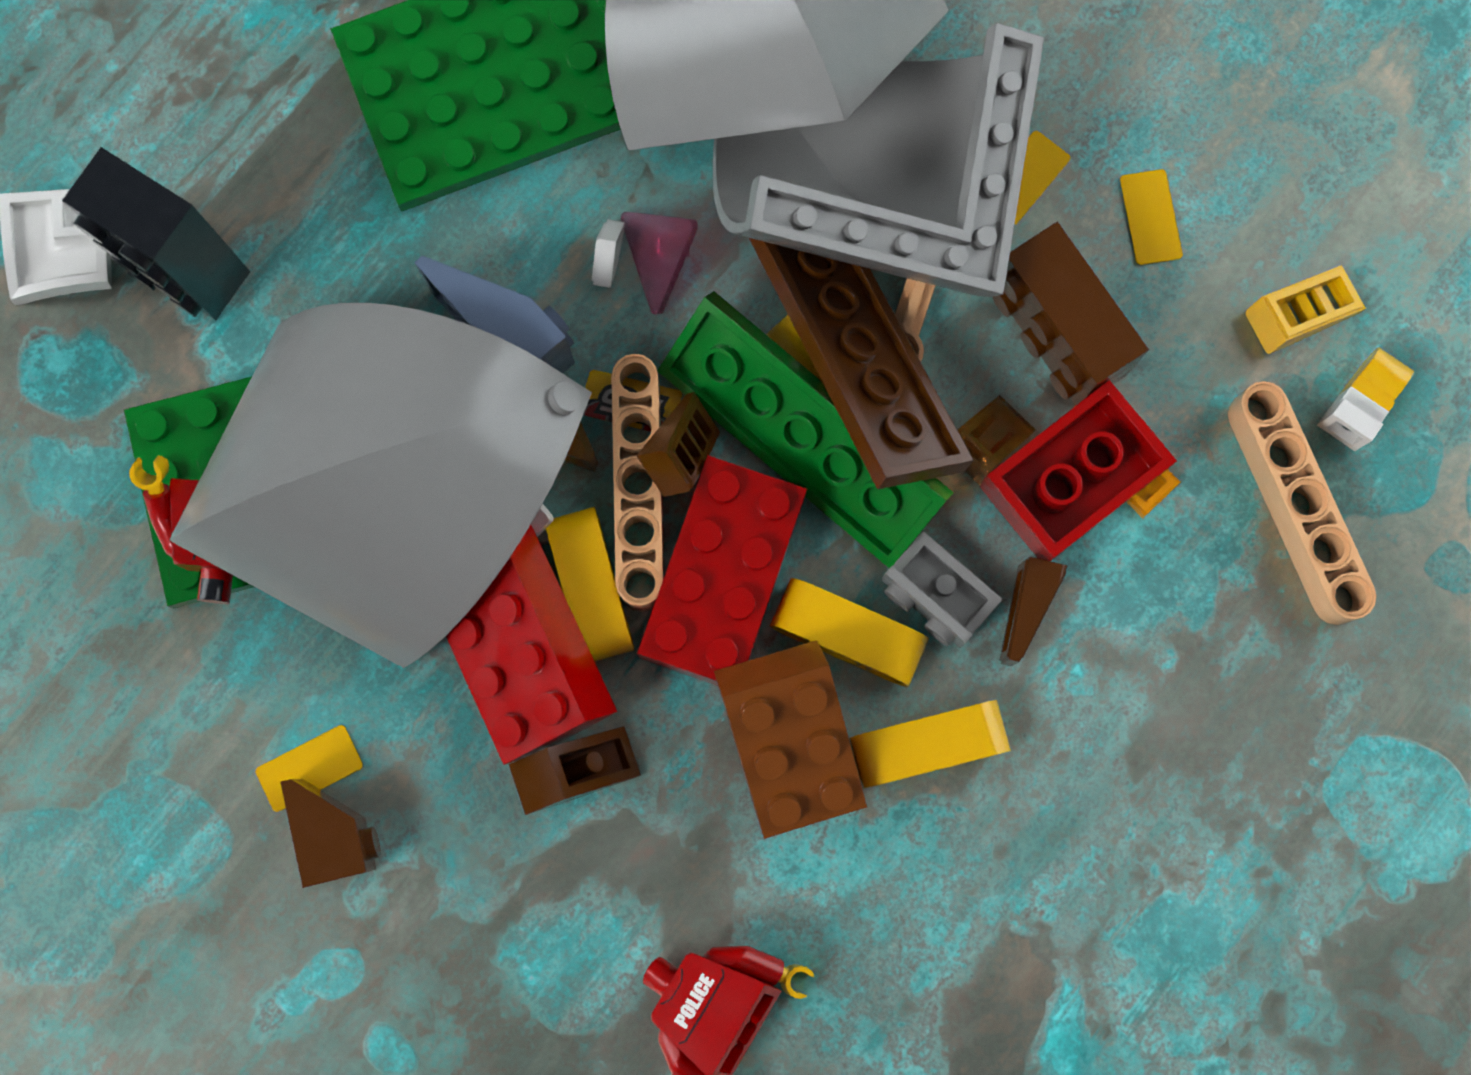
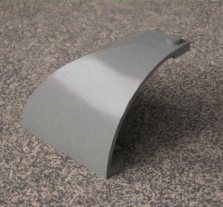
(751, 64)
(909, 182)
(382, 470)

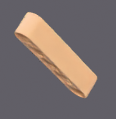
(628, 507)
(1300, 530)

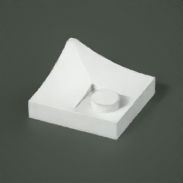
(45, 249)

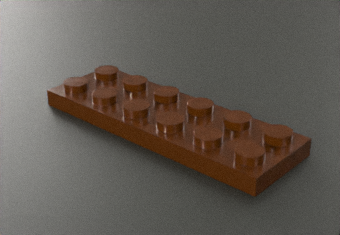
(866, 367)

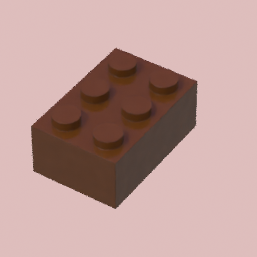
(1068, 316)

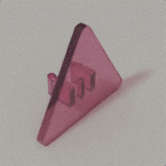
(659, 251)

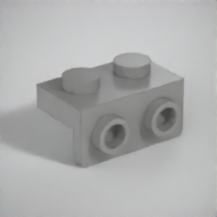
(940, 591)

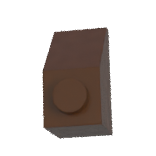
(574, 769)
(327, 835)

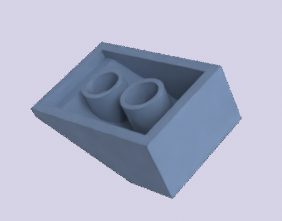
(500, 312)

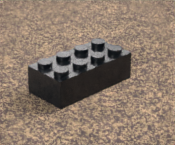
(155, 235)

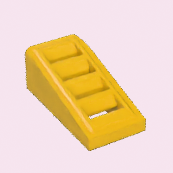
(1276, 323)

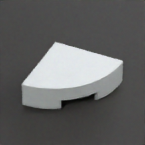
(607, 253)

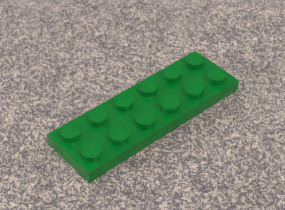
(794, 427)

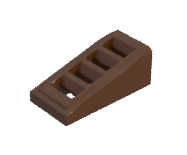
(659, 457)
(1031, 597)

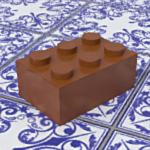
(791, 738)

